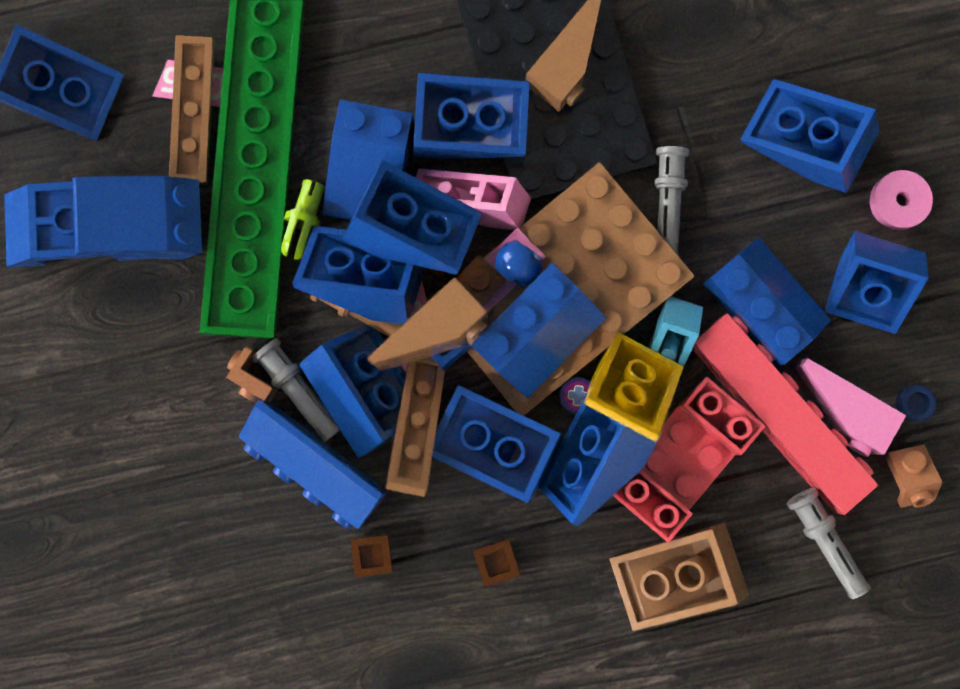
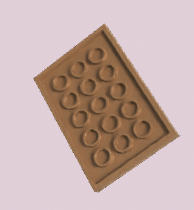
(610, 255)

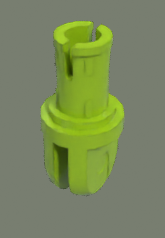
(302, 218)

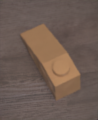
(562, 66)

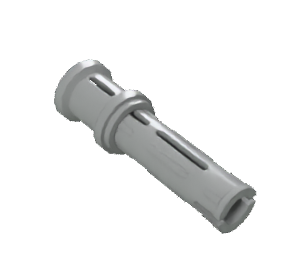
(670, 187)
(288, 378)
(821, 528)

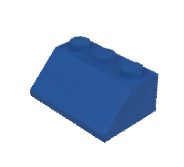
(767, 302)
(539, 331)
(354, 390)

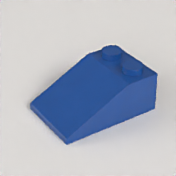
(56, 83)
(470, 117)
(812, 133)
(359, 143)
(137, 216)
(412, 222)
(356, 279)
(495, 444)
(593, 463)

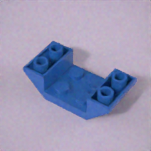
(41, 225)

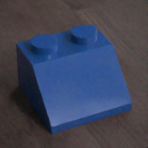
(877, 282)

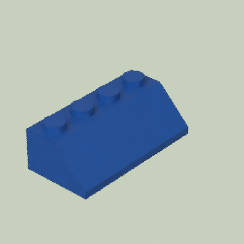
(312, 464)

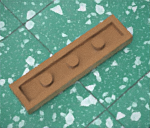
(192, 108)
(416, 428)

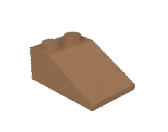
(437, 327)
(680, 577)

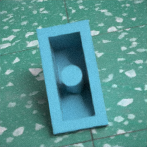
(676, 329)

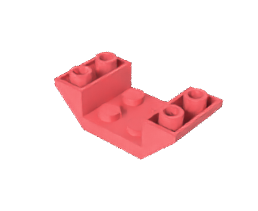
(689, 456)

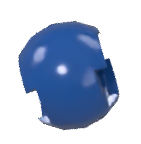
(518, 263)

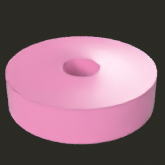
(912, 188)

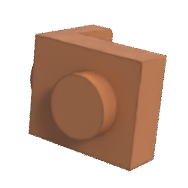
(252, 386)
(914, 476)

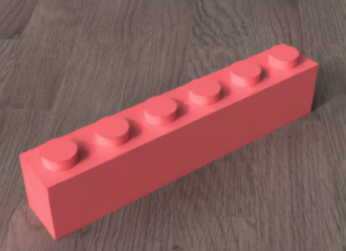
(788, 420)

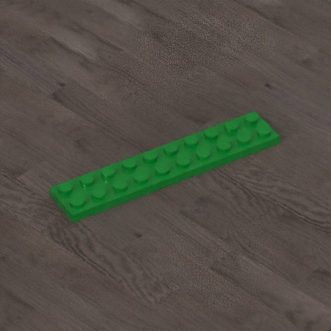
(252, 168)

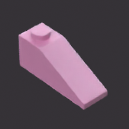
(497, 197)
(853, 412)

